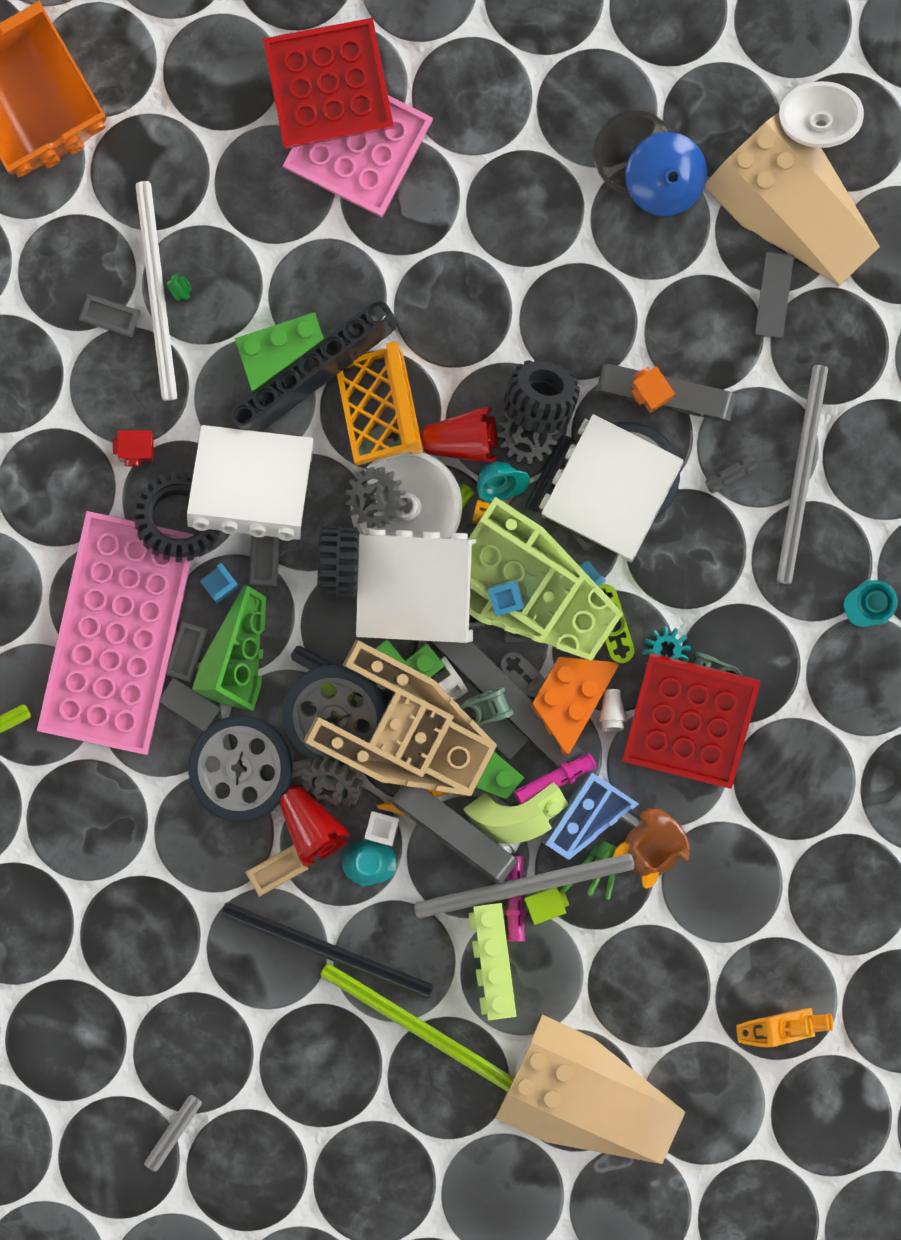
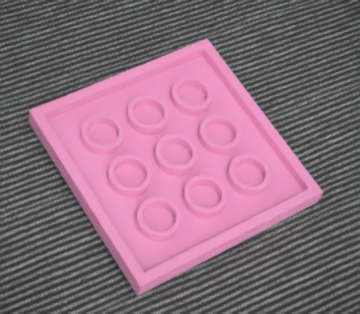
(364, 166)

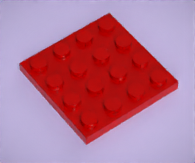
(328, 83)
(691, 720)

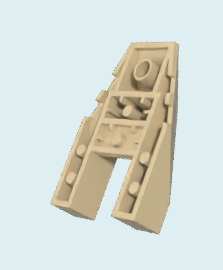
(420, 738)

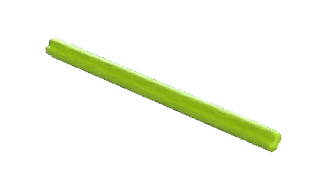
(417, 1026)

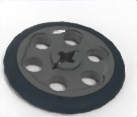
(309, 688)

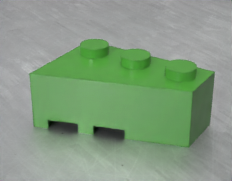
(277, 347)
(499, 778)

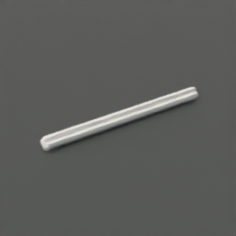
(156, 291)

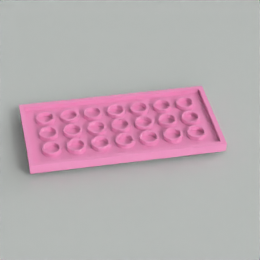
(114, 638)

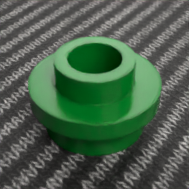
(179, 287)

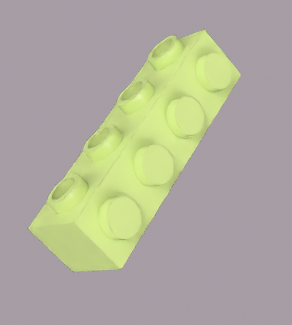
(494, 960)

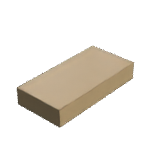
(275, 871)

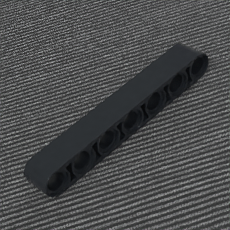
(321, 357)

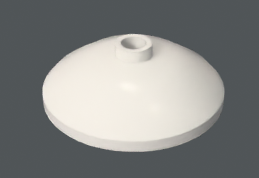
(821, 114)

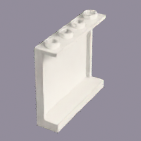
(249, 482)
(611, 487)
(414, 586)

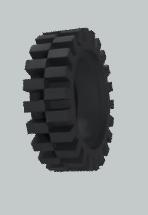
(153, 537)

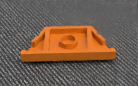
(571, 696)

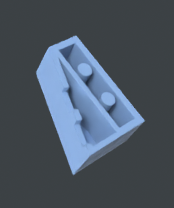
(591, 810)

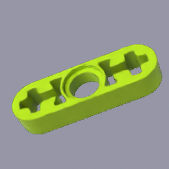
(624, 641)

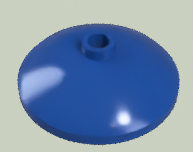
(649, 170)

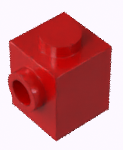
(134, 447)

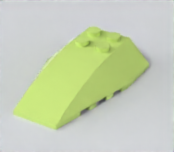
(559, 597)

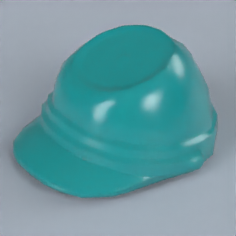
(501, 481)
(871, 603)
(369, 862)

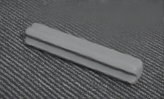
(173, 1133)

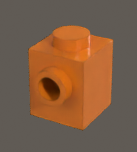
(651, 389)

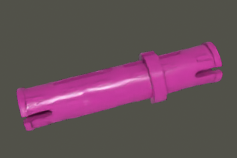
(565, 774)
(515, 906)

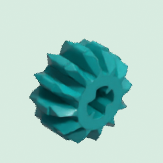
(677, 648)

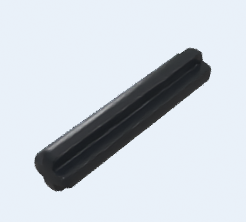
(545, 480)

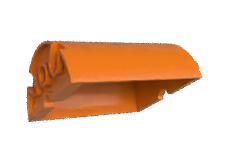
(42, 95)

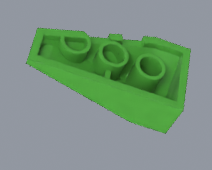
(232, 661)

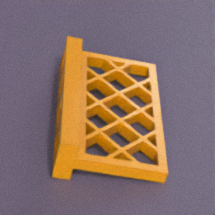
(402, 400)

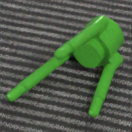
(603, 851)

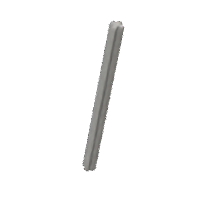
(802, 474)
(524, 886)

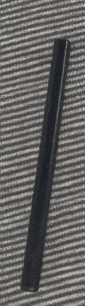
(327, 950)

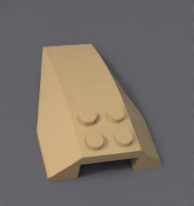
(794, 202)
(587, 1098)

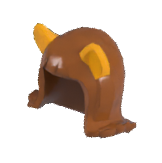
(655, 845)

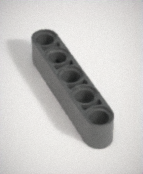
(688, 398)
(455, 832)

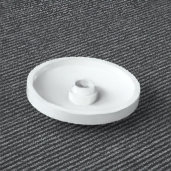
(430, 496)

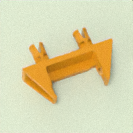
(784, 1028)

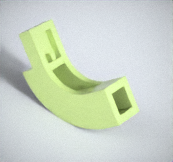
(518, 822)

